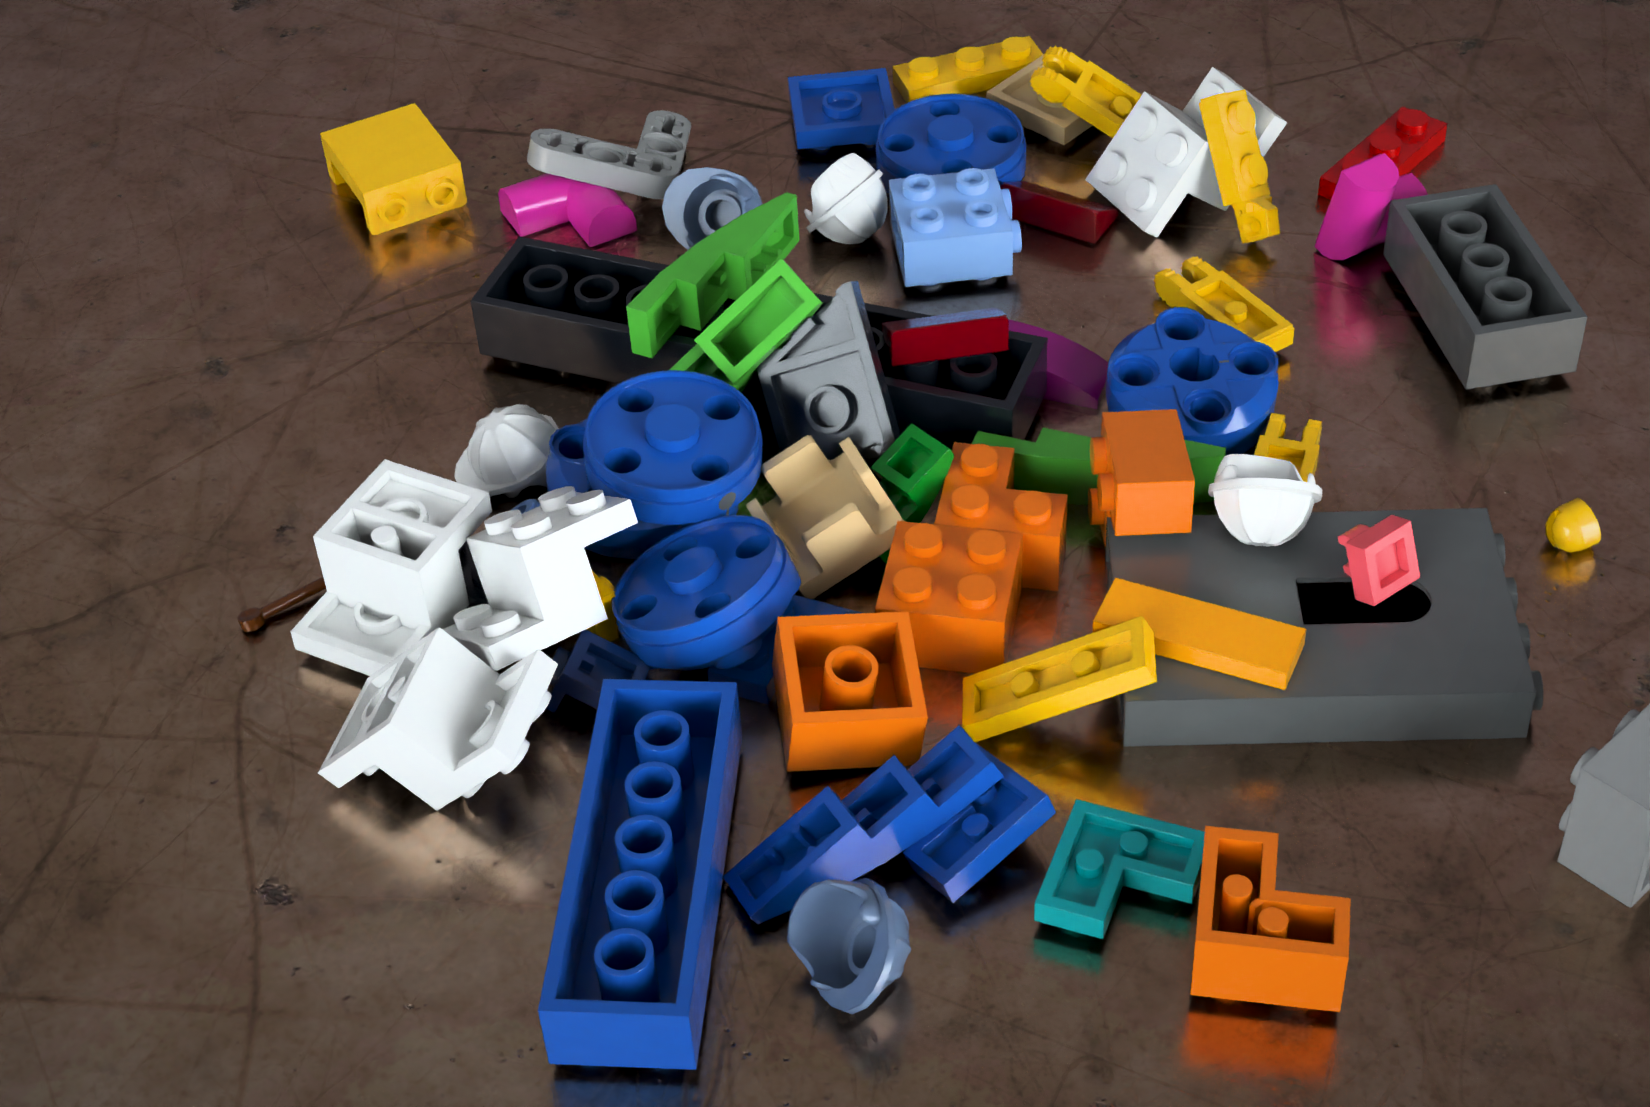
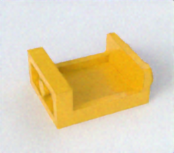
(395, 168)

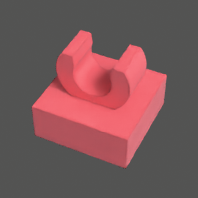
(1380, 558)

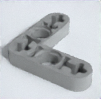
(613, 166)

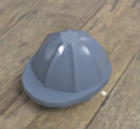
(706, 201)
(849, 940)

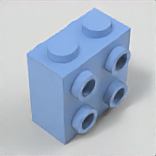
(953, 227)

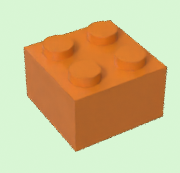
(958, 593)
(848, 690)

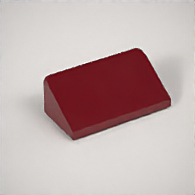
(1059, 211)
(946, 336)

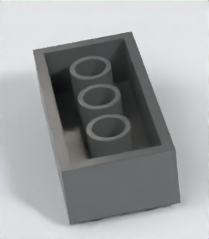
(1483, 287)

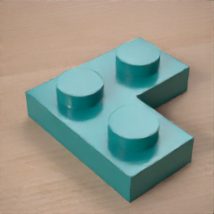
(1113, 850)

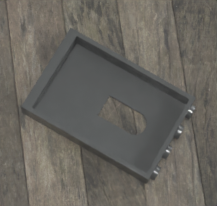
(1424, 679)

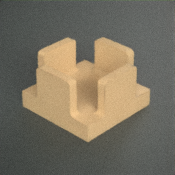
(826, 512)

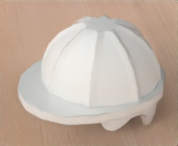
(848, 201)
(507, 451)
(1262, 498)

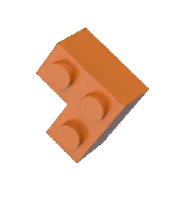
(1141, 474)
(983, 496)
(1261, 939)

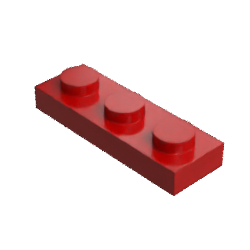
(1403, 137)

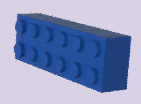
(644, 877)

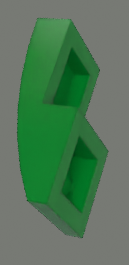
(913, 473)

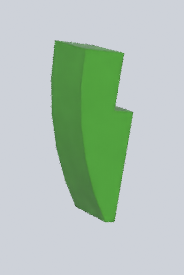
(752, 328)

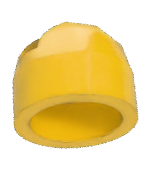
(1572, 527)

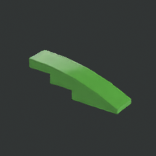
(711, 273)
(1062, 464)

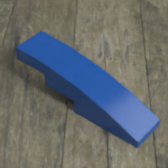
(864, 829)

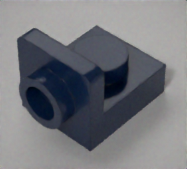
(587, 664)

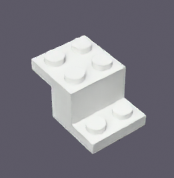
(1166, 155)
(390, 567)
(538, 574)
(441, 720)

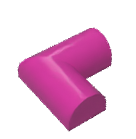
(553, 200)
(1361, 207)

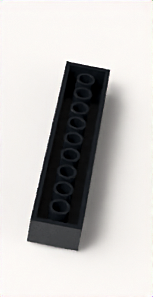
(570, 315)

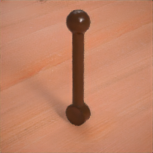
(255, 618)

